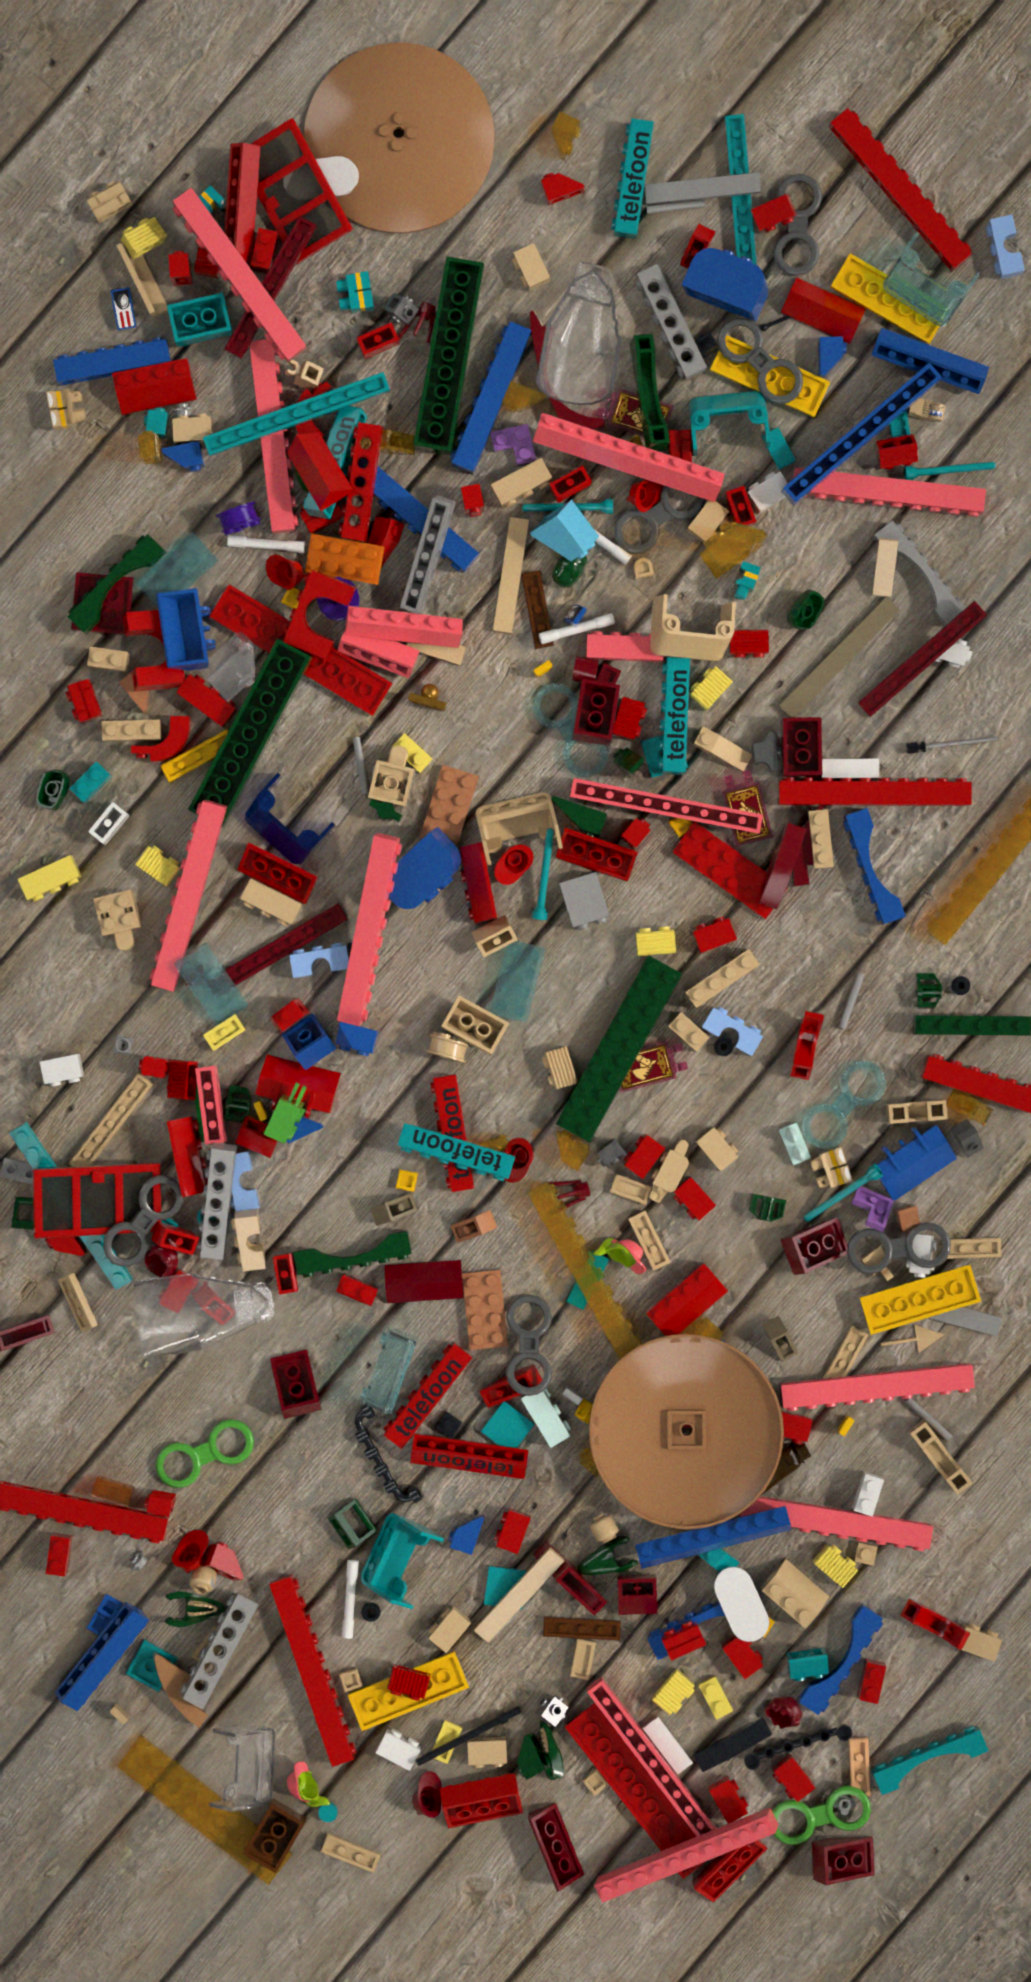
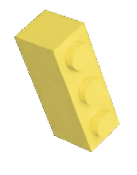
(50, 878)

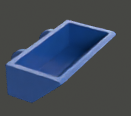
(183, 629)
(914, 1161)

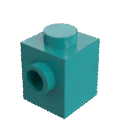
(157, 421)

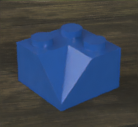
(357, 1038)

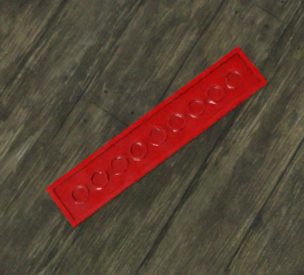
(337, 673)
(630, 1780)

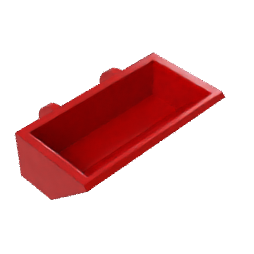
(280, 1076)

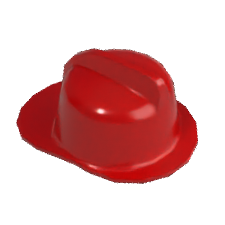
(644, 494)
(284, 571)
(513, 864)
(523, 1158)
(191, 1550)

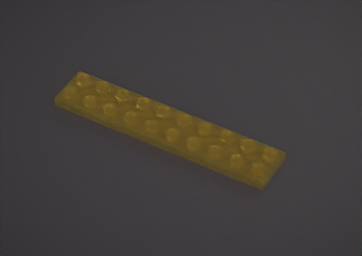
(191, 1800)

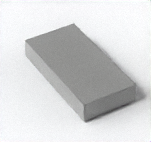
(571, 1394)

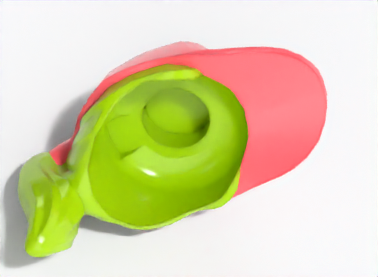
(624, 1252)
(304, 1787)

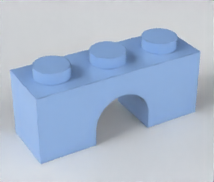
(1006, 263)
(302, 961)
(747, 1037)
(243, 1198)

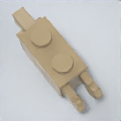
(670, 1172)

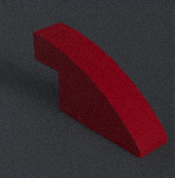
(805, 858)
(782, 865)
(25, 1332)
(575, 1583)

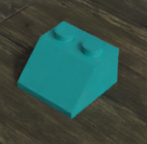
(807, 1663)

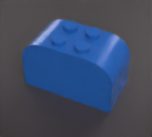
(727, 282)
(425, 870)

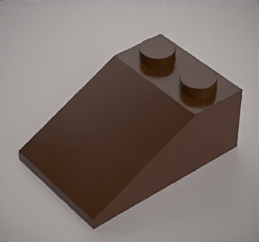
(274, 1835)

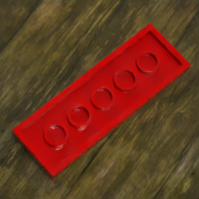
(723, 867)

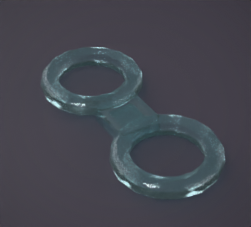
(566, 728)
(844, 1104)

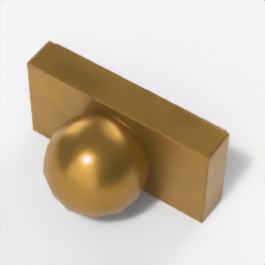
(428, 698)

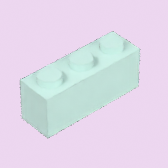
(547, 1417)

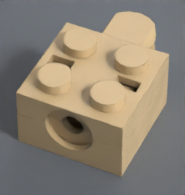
(392, 778)
(117, 918)

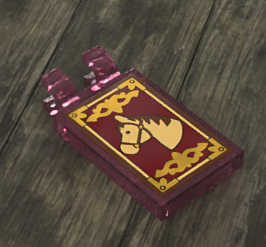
(625, 412)
(748, 798)
(653, 1066)

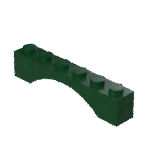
(644, 368)
(144, 554)
(972, 1025)
(313, 1260)

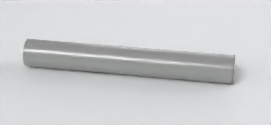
(675, 206)
(360, 765)
(851, 1000)
(929, 1419)

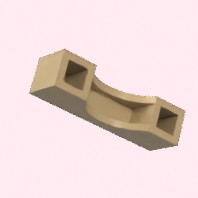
(722, 978)
(940, 1457)

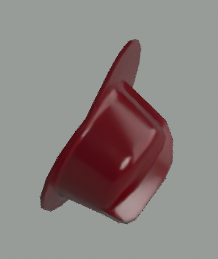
(427, 1797)

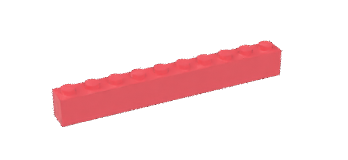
(239, 275)
(274, 445)
(628, 457)
(900, 493)
(666, 805)
(189, 893)
(368, 929)
(877, 1385)
(849, 1523)
(650, 1757)
(686, 1854)

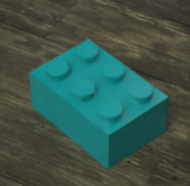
(199, 319)

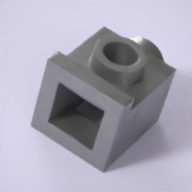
(610, 1154)

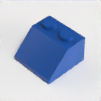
(308, 1041)

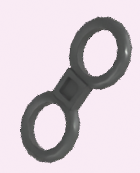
(798, 227)
(760, 360)
(656, 517)
(143, 1221)
(899, 1248)
(528, 1345)

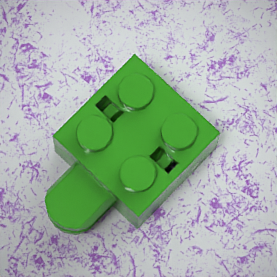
(285, 1116)

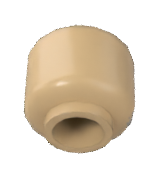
(604, 1528)
(203, 1580)

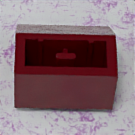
(637, 1594)

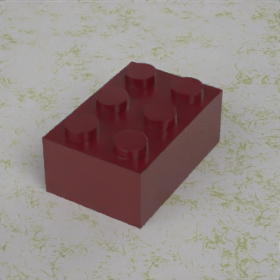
(596, 712)
(801, 747)

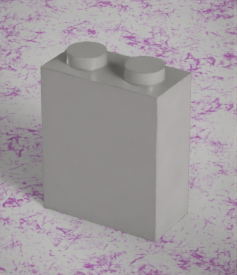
(584, 901)

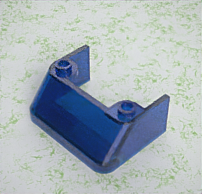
(277, 834)

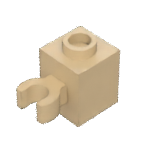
(306, 375)
(873, 1258)

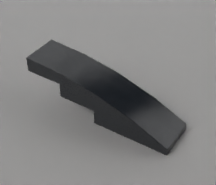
(733, 1744)

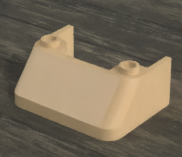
(671, 642)
(516, 819)

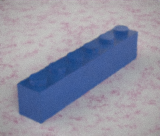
(916, 355)
(104, 362)
(101, 1656)

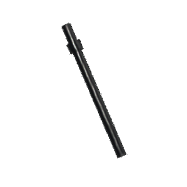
(501, 1718)

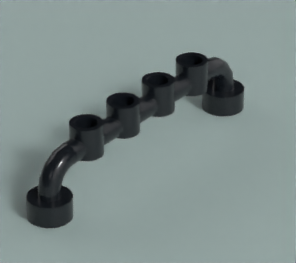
(373, 1453)
(752, 1760)

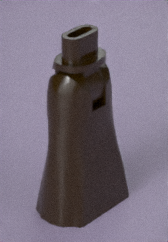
(789, 1462)

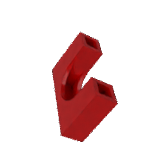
(299, 632)
(153, 676)

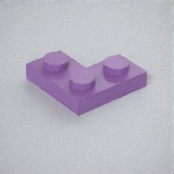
(515, 438)
(877, 1205)

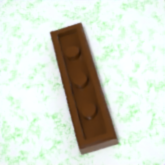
(536, 606)
(581, 1628)

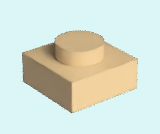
(865, 1553)

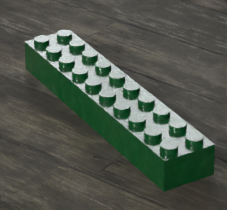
(448, 355)
(253, 727)
(619, 1049)

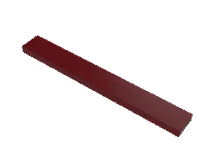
(272, 283)
(922, 658)
(286, 944)

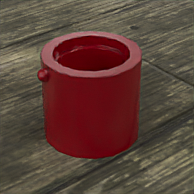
(584, 669)

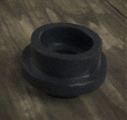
(954, 985)
(728, 1042)
(370, 1618)

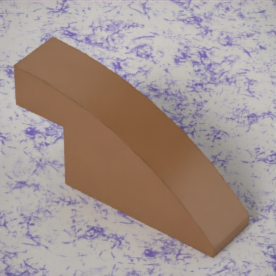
(172, 1679)

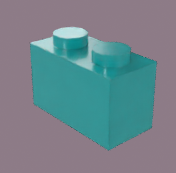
(90, 782)

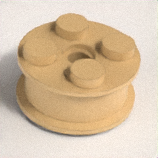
(448, 1048)

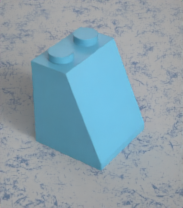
(566, 532)

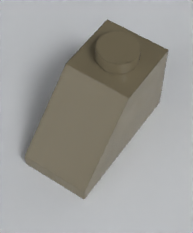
(393, 1209)
(780, 1338)

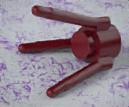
(425, 312)
(580, 1190)

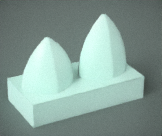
(794, 1143)

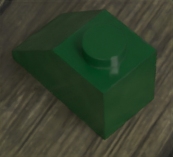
(531, 1758)

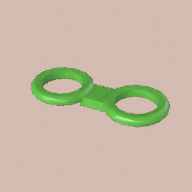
(204, 1453)
(822, 1814)

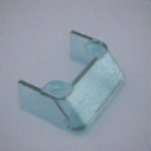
(923, 292)
(389, 1370)

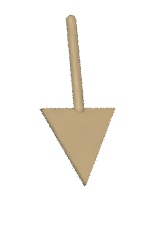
(923, 1337)

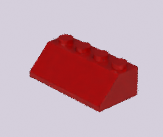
(154, 386)
(478, 883)
(187, 1155)
(686, 1301)
(481, 1800)

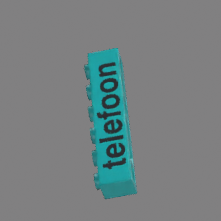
(633, 179)
(340, 445)
(675, 716)
(456, 1150)

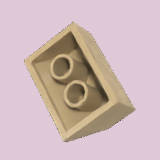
(475, 1025)
(795, 1593)

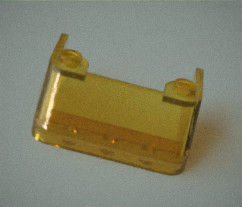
(731, 546)

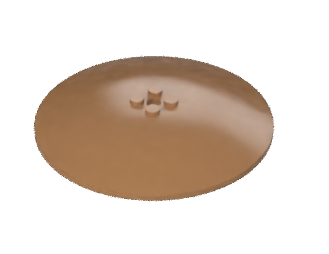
(445, 142)
(679, 1476)

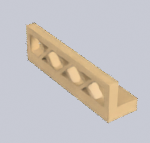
(145, 282)

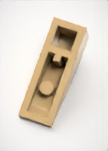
(722, 749)

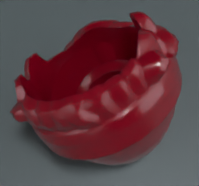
(161, 1261)
(784, 1712)

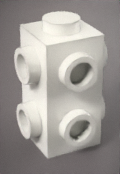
(957, 654)
(923, 1247)

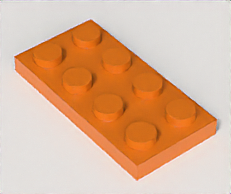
(345, 558)

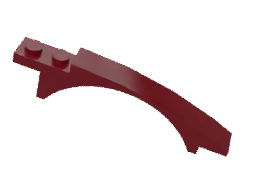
(560, 410)

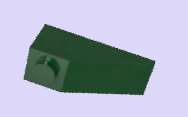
(628, 761)
(585, 818)

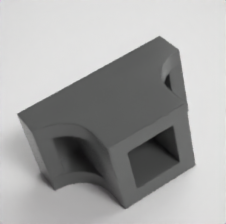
(767, 752)
(967, 1138)

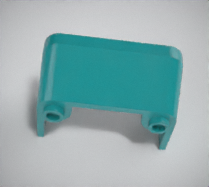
(746, 402)
(391, 1555)

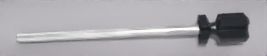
(914, 747)

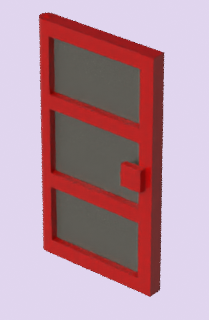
(295, 187)
(90, 1198)

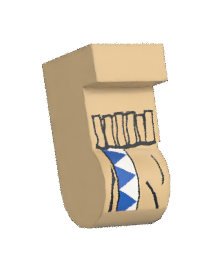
(927, 410)

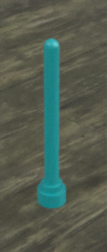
(911, 472)
(606, 506)
(540, 912)
(872, 1173)

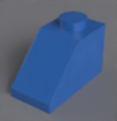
(830, 353)
(187, 456)
(305, 1127)
(466, 1535)

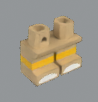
(62, 408)
(835, 1176)

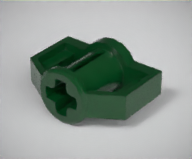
(385, 810)
(927, 990)
(237, 1104)
(767, 1207)

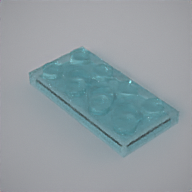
(178, 568)
(517, 980)
(211, 984)

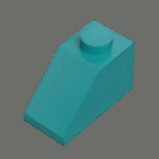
(719, 1559)

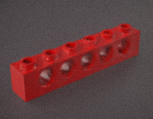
(362, 432)

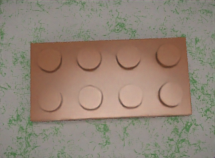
(450, 803)
(485, 1309)

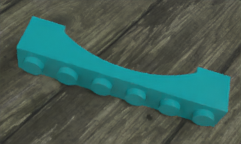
(967, 1742)

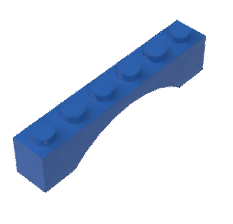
(860, 828)
(708, 1611)
(818, 1692)

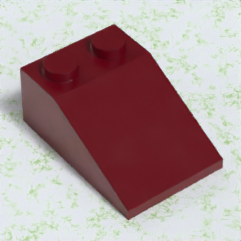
(815, 1246)
(295, 1384)
(842, 1859)

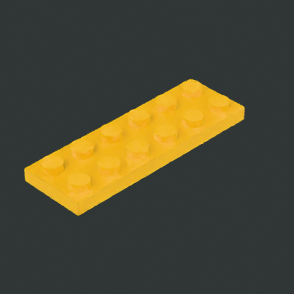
(865, 287)
(778, 380)
(920, 1299)
(377, 1705)

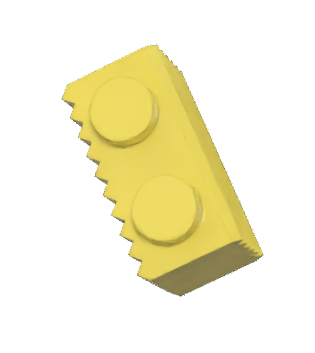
(143, 237)
(710, 688)
(158, 866)
(655, 942)
(835, 1565)
(673, 1692)

